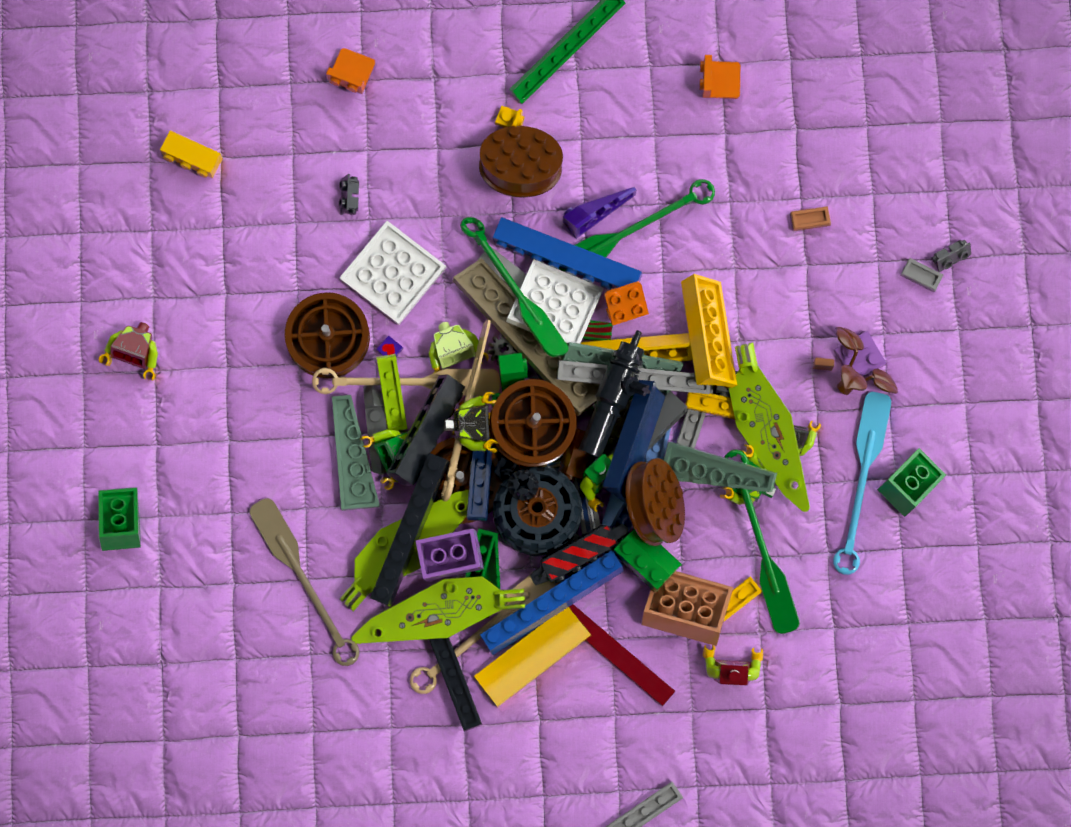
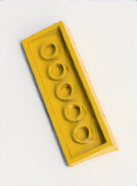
(708, 331)
(532, 656)

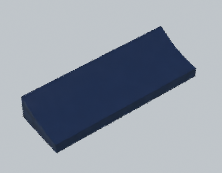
(634, 438)

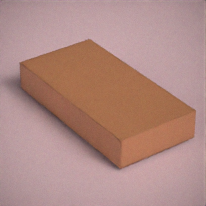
(810, 218)

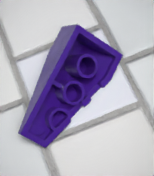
(589, 214)

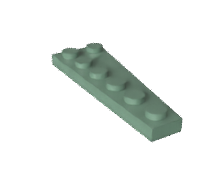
(598, 355)
(710, 469)
(354, 472)

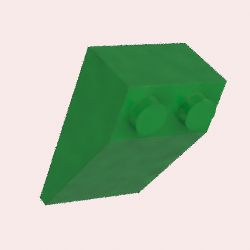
(911, 482)
(119, 519)

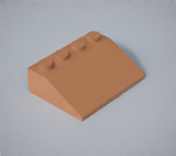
(688, 608)

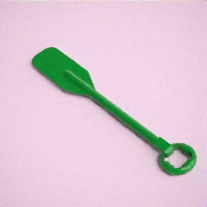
(605, 243)
(532, 315)
(772, 579)

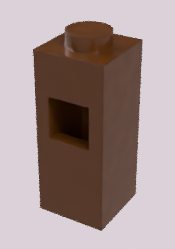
(573, 460)

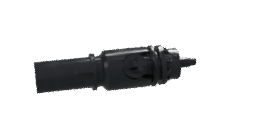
(614, 394)

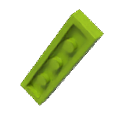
(392, 392)

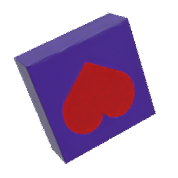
(389, 347)

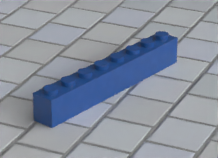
(564, 255)
(552, 602)

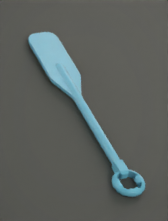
(869, 445)

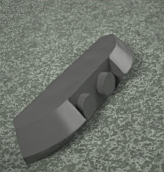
(375, 422)

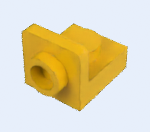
(509, 117)

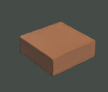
(823, 364)

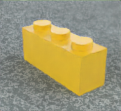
(190, 154)

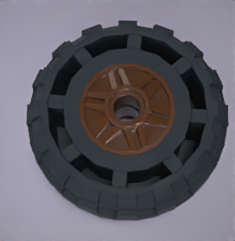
(542, 531)

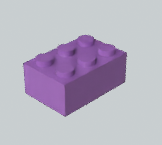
(449, 554)

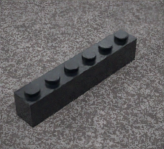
(426, 430)

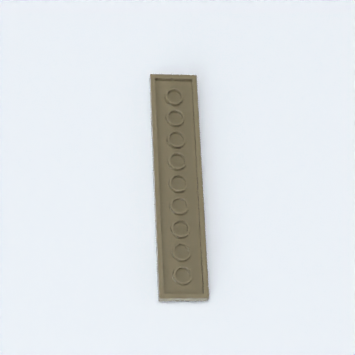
(495, 302)

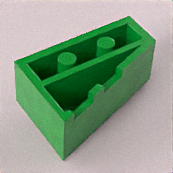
(512, 369)
(490, 557)

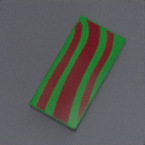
(598, 331)

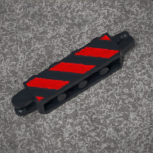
(577, 552)

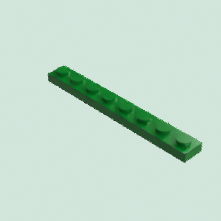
(564, 49)

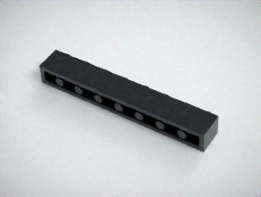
(410, 529)

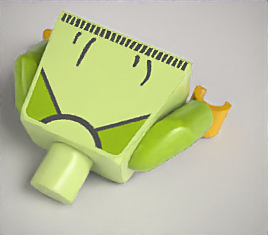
(452, 346)

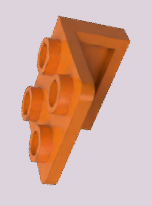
(351, 71)
(720, 79)
(626, 303)

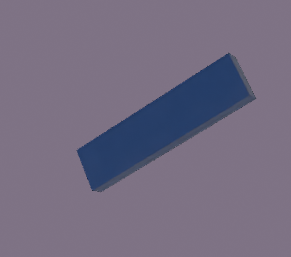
(479, 485)

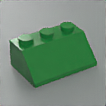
(650, 563)

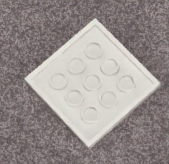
(393, 272)
(563, 298)

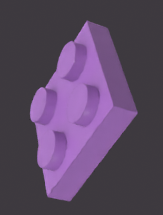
(866, 360)

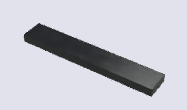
(456, 683)

